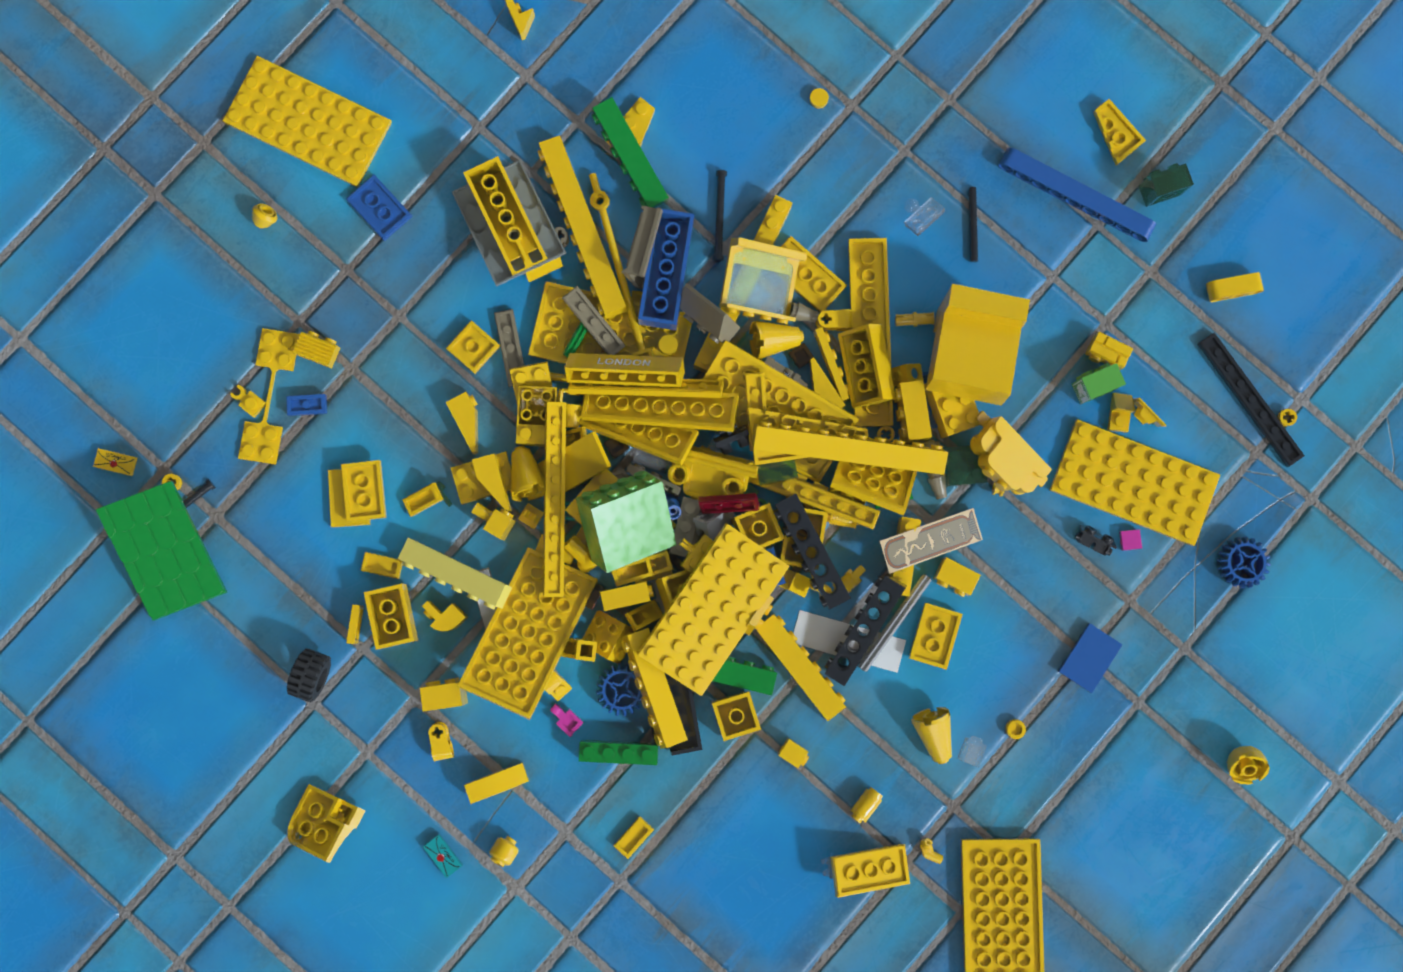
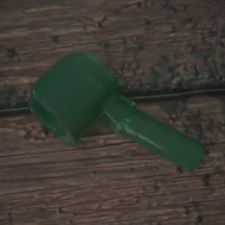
(441, 487)

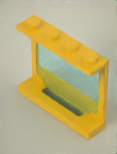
(760, 280)

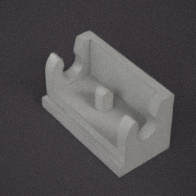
(712, 523)

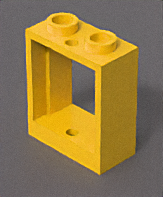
(626, 596)

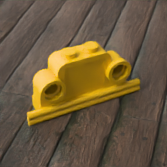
(1007, 456)
(712, 473)

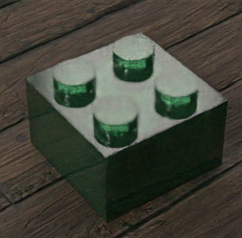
(1165, 184)
(963, 467)

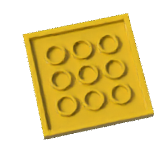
(875, 484)

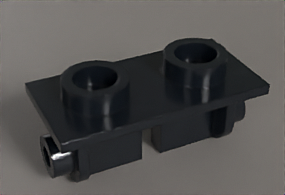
(1089, 535)

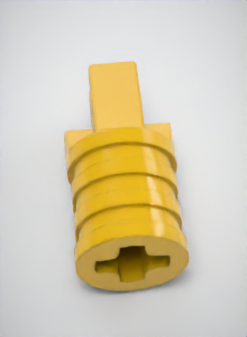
(852, 578)

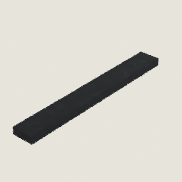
(1251, 400)

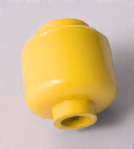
(503, 851)

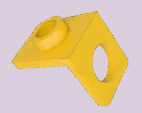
(903, 373)

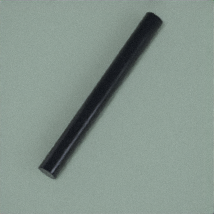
(973, 224)

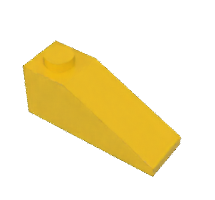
(822, 385)
(466, 416)
(489, 474)

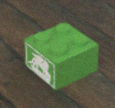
(1102, 381)

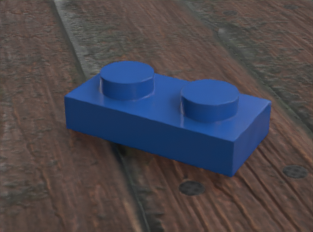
(306, 405)

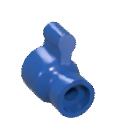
(673, 506)

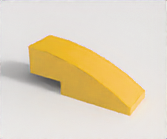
(643, 568)
(496, 783)

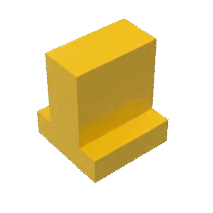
(976, 344)

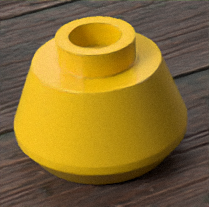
(263, 215)

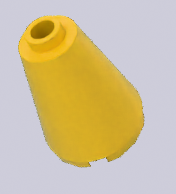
(773, 338)
(526, 475)
(935, 732)

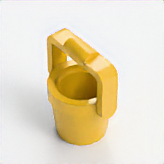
(573, 412)

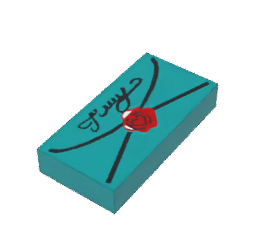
(443, 855)

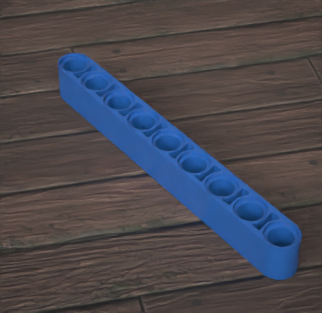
(1077, 194)

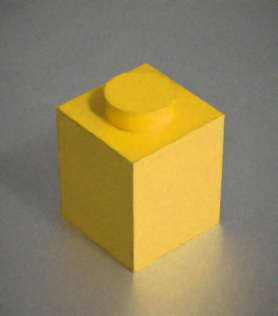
(793, 753)

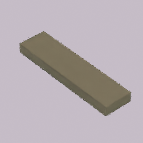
(593, 321)
(509, 341)

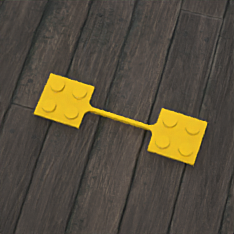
(260, 440)

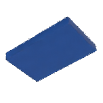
(379, 207)
(1090, 658)

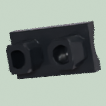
(724, 440)

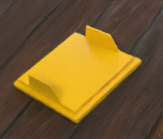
(1146, 414)

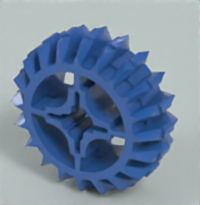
(1257, 555)
(607, 681)

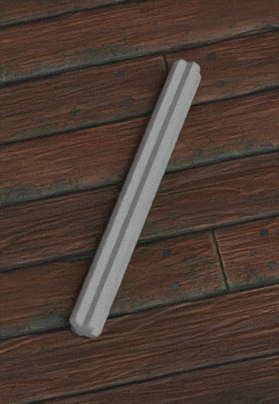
(894, 623)

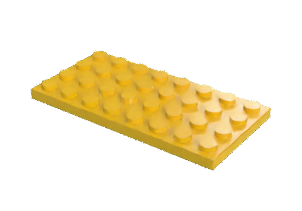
(307, 121)
(558, 323)
(782, 396)
(1135, 482)
(713, 609)
(526, 638)
(1002, 905)

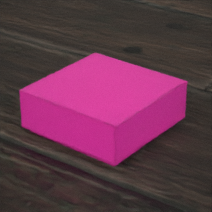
(1130, 540)

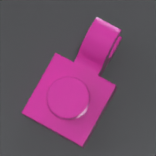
(568, 721)

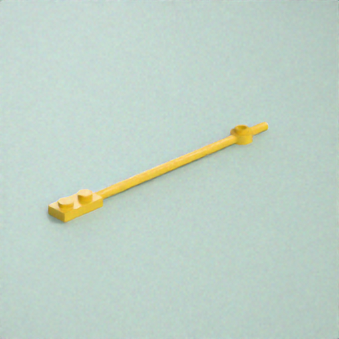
(595, 197)

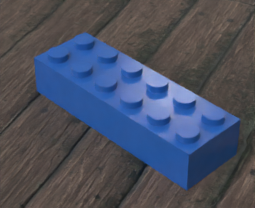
(666, 271)

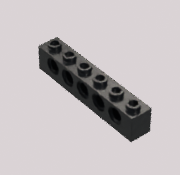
(839, 594)
(842, 673)

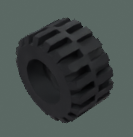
(308, 675)

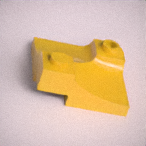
(322, 822)

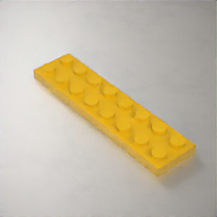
(664, 411)

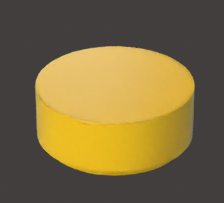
(819, 98)
(668, 344)
(1015, 729)

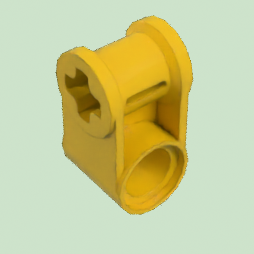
(838, 320)
(440, 745)

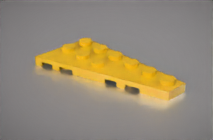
(763, 457)

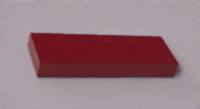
(729, 503)

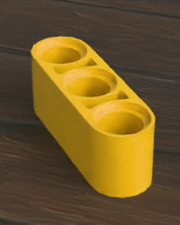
(1234, 287)

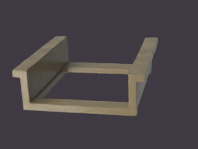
(642, 246)

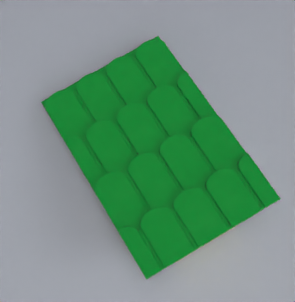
(161, 550)

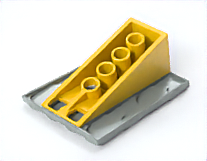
(507, 220)

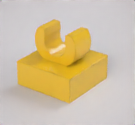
(531, 516)

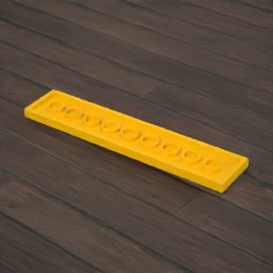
(870, 306)

